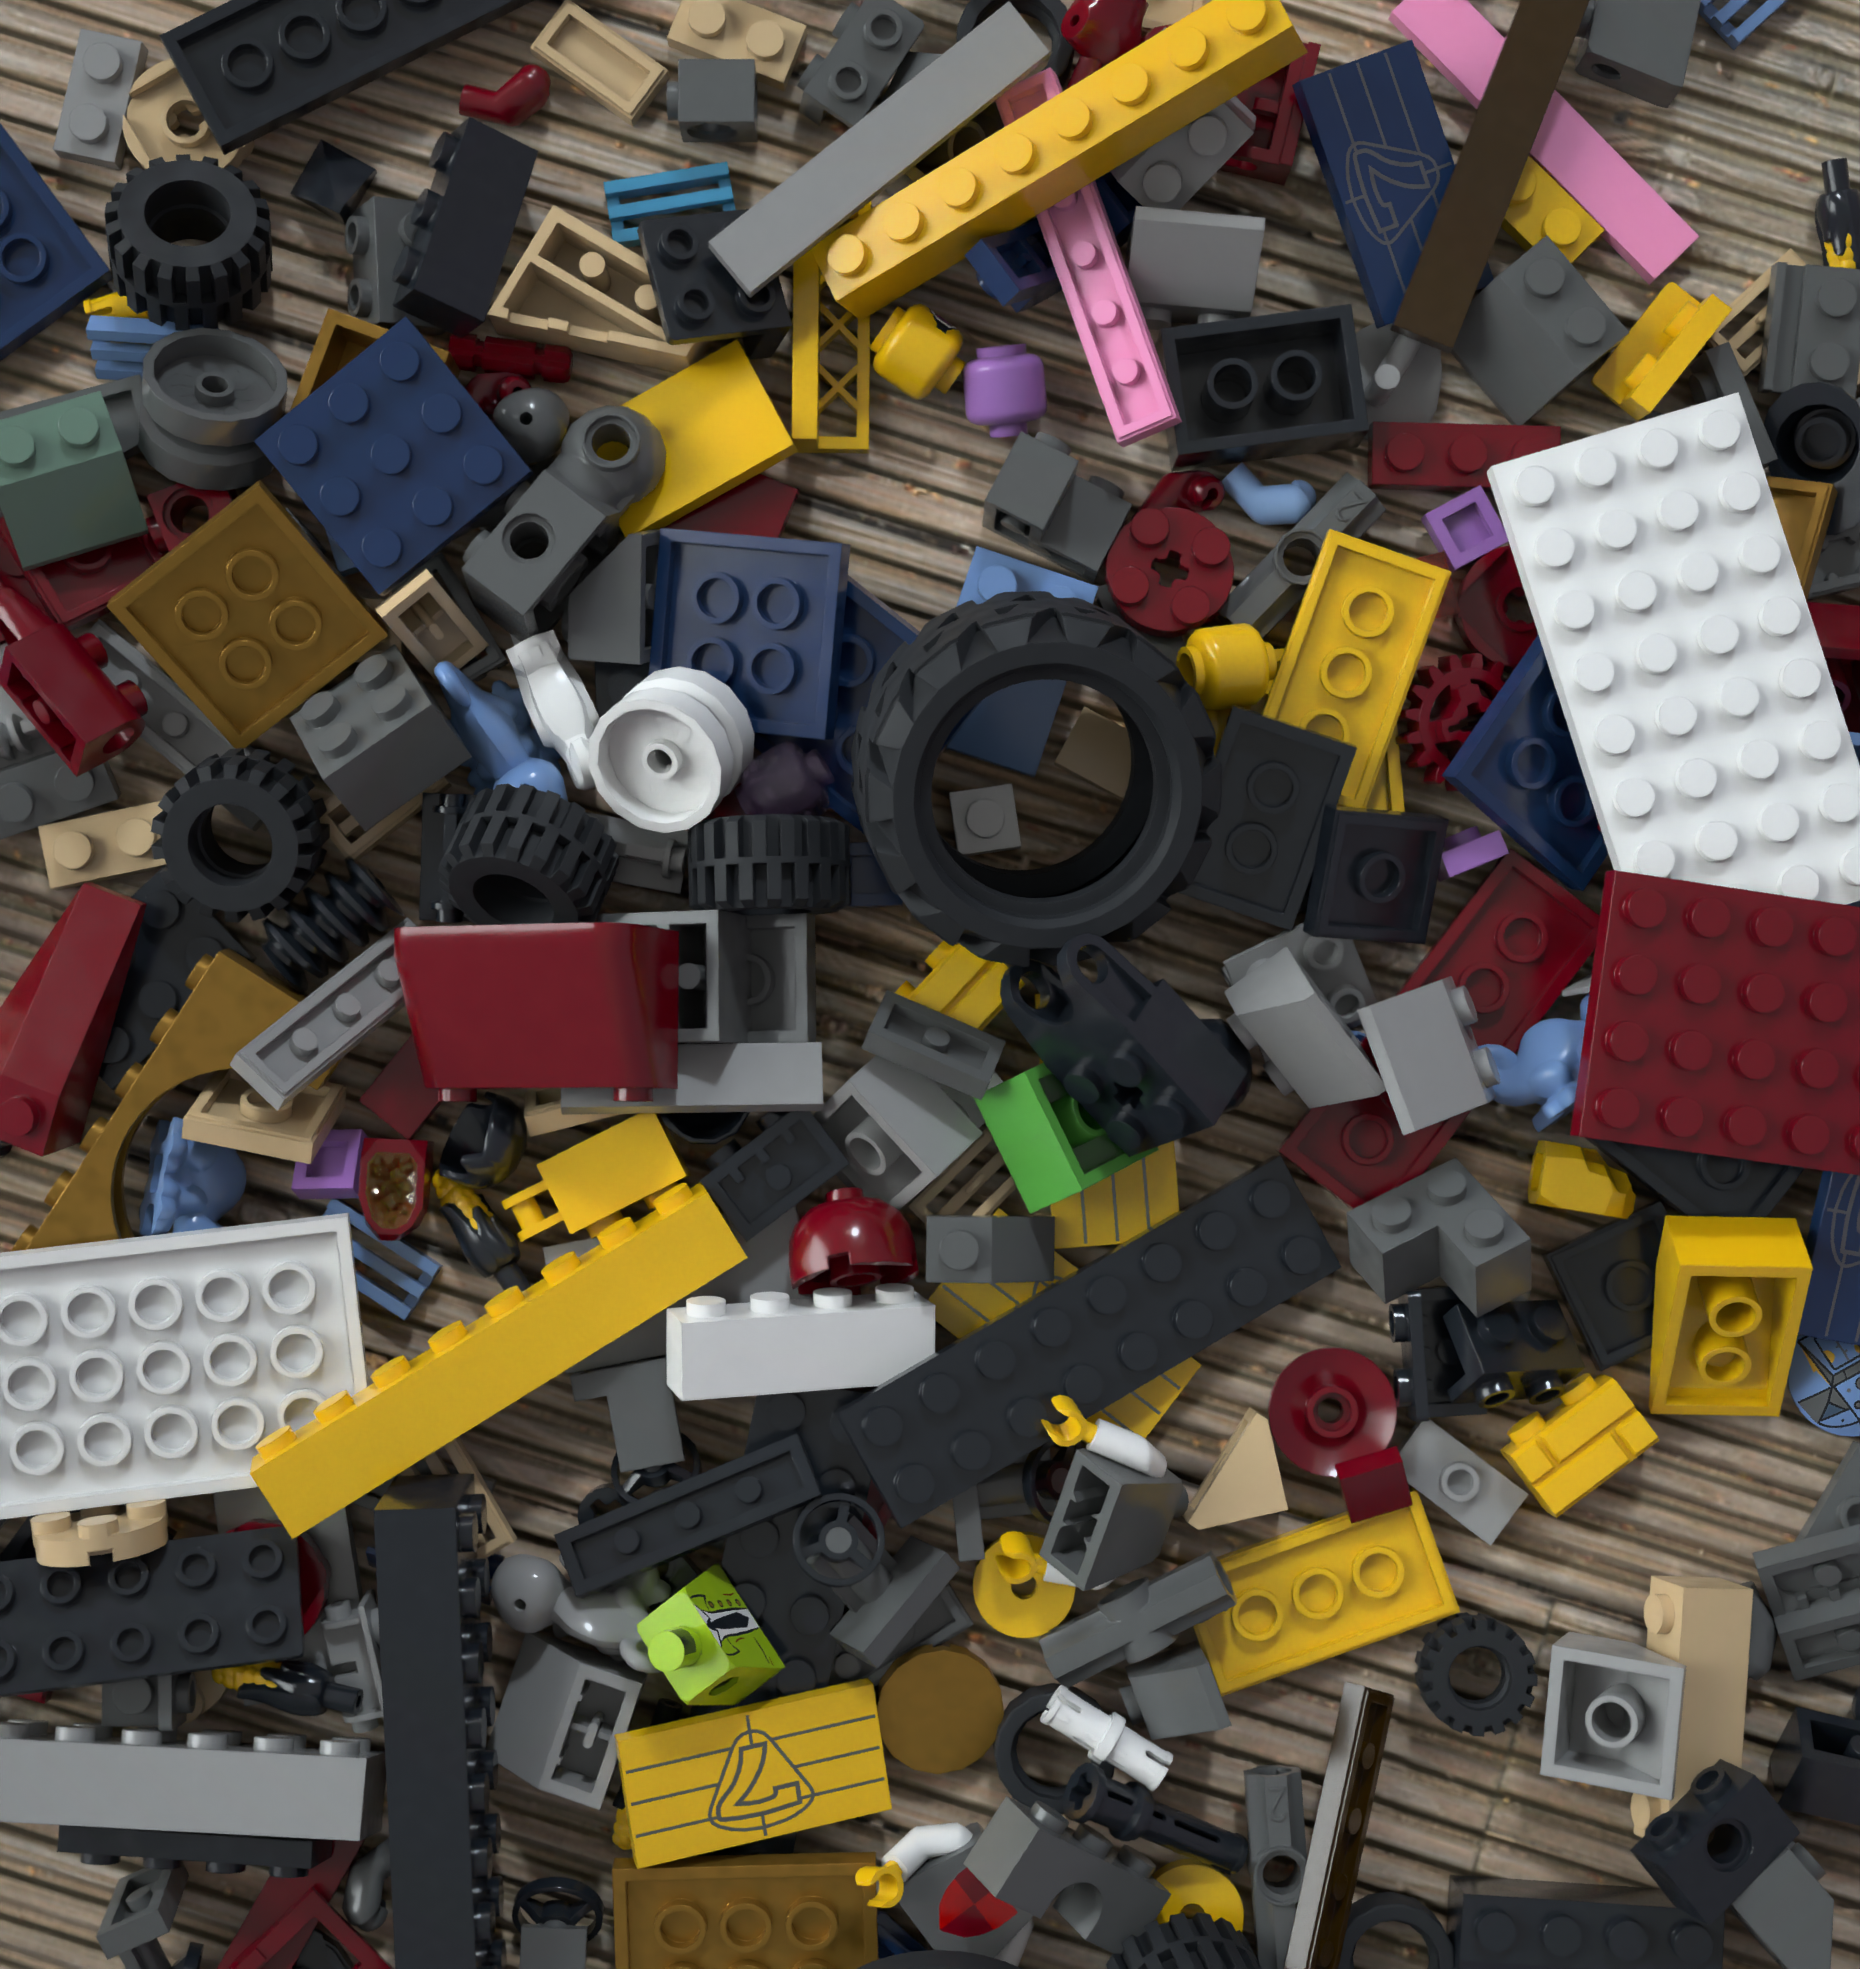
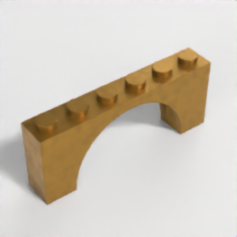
(223, 1014)

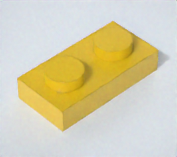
(1544, 209)

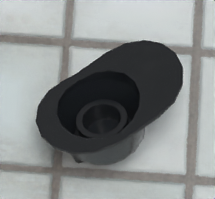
(1819, 441)

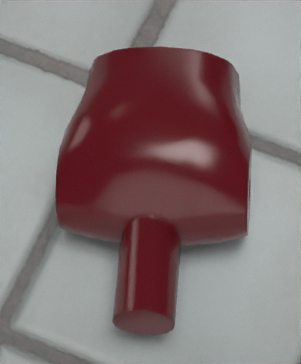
(1102, 32)

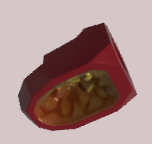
(395, 1185)

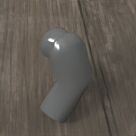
(364, 1889)

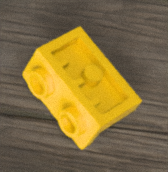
(1658, 349)

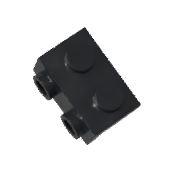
(1513, 1353)
(1427, 1355)

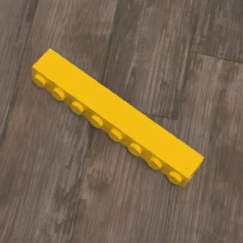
(1056, 150)
(495, 1358)

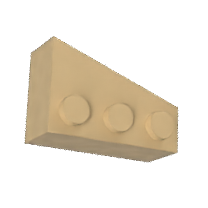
(587, 296)

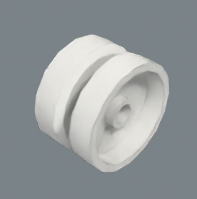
(671, 749)

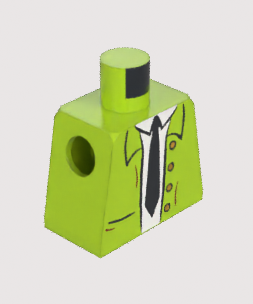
(709, 1643)

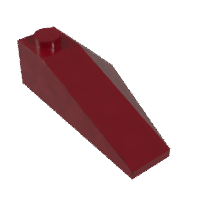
(62, 1020)

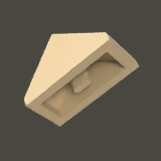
(430, 623)
(1242, 1480)

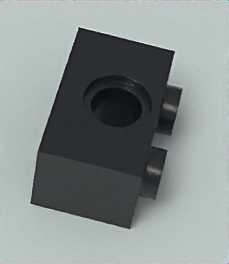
(1746, 1840)

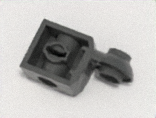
(564, 521)

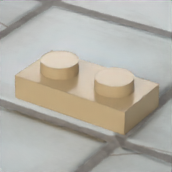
(739, 32)
(100, 846)

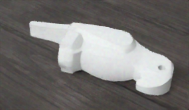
(556, 701)

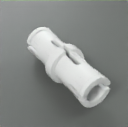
(1107, 1738)

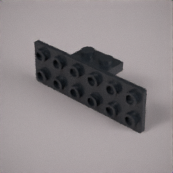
(151, 1615)

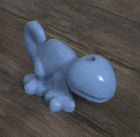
(498, 735)
(1543, 1069)
(188, 1182)

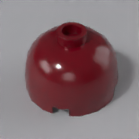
(851, 1244)

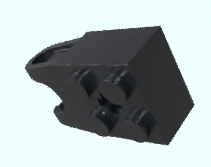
(1123, 1046)

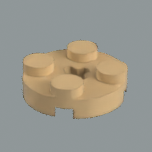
(152, 117)
(123, 1530)

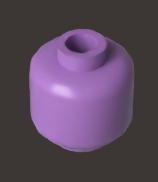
(1004, 389)

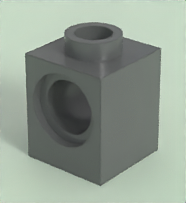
(715, 100)

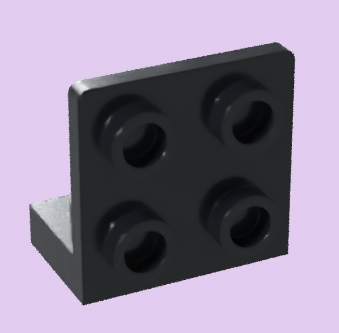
(698, 294)

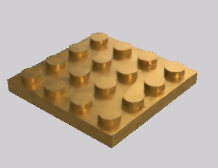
(745, 1912)

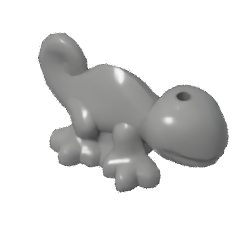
(536, 1594)

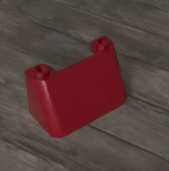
(542, 1006)

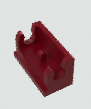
(1278, 123)

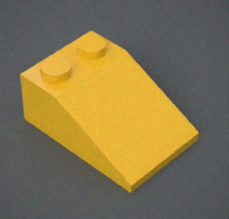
(1726, 1314)

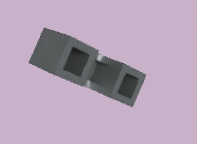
(1034, 1856)

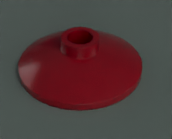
(1365, 1415)

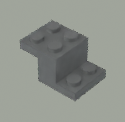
(740, 974)

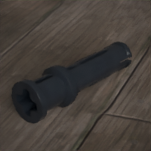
(1133, 1813)

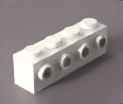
(796, 1343)

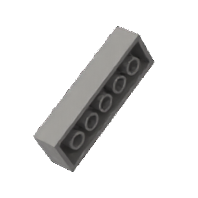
(190, 1784)

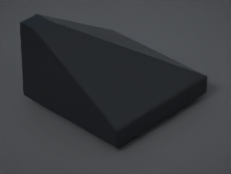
(333, 182)

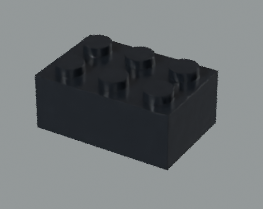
(1263, 387)

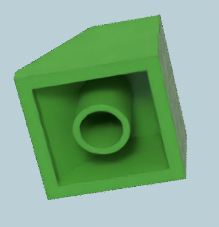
(1049, 1138)

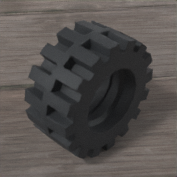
(1508, 1697)

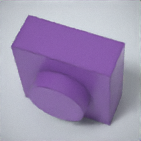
(1465, 528)
(1470, 850)
(333, 1170)

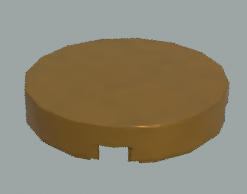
(939, 1708)

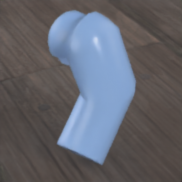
(1270, 503)

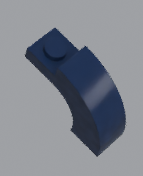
(1017, 263)

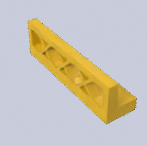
(808, 370)

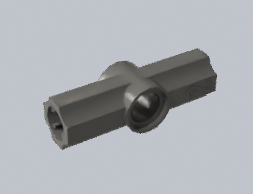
(1270, 588)
(1138, 1620)
(1274, 1830)

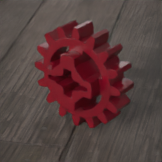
(1454, 701)

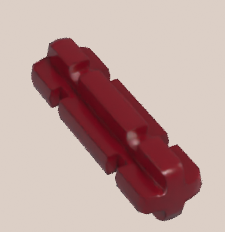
(512, 356)

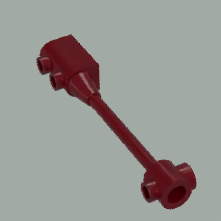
(63, 686)

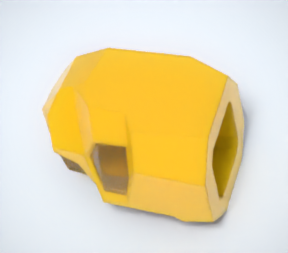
(1578, 1181)

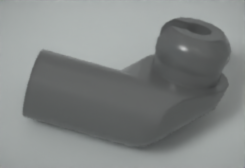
(1762, 1637)

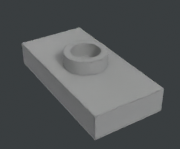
(1459, 1480)

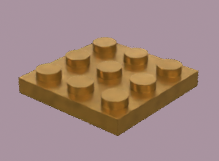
(248, 616)

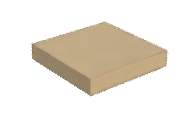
(239, 1118)

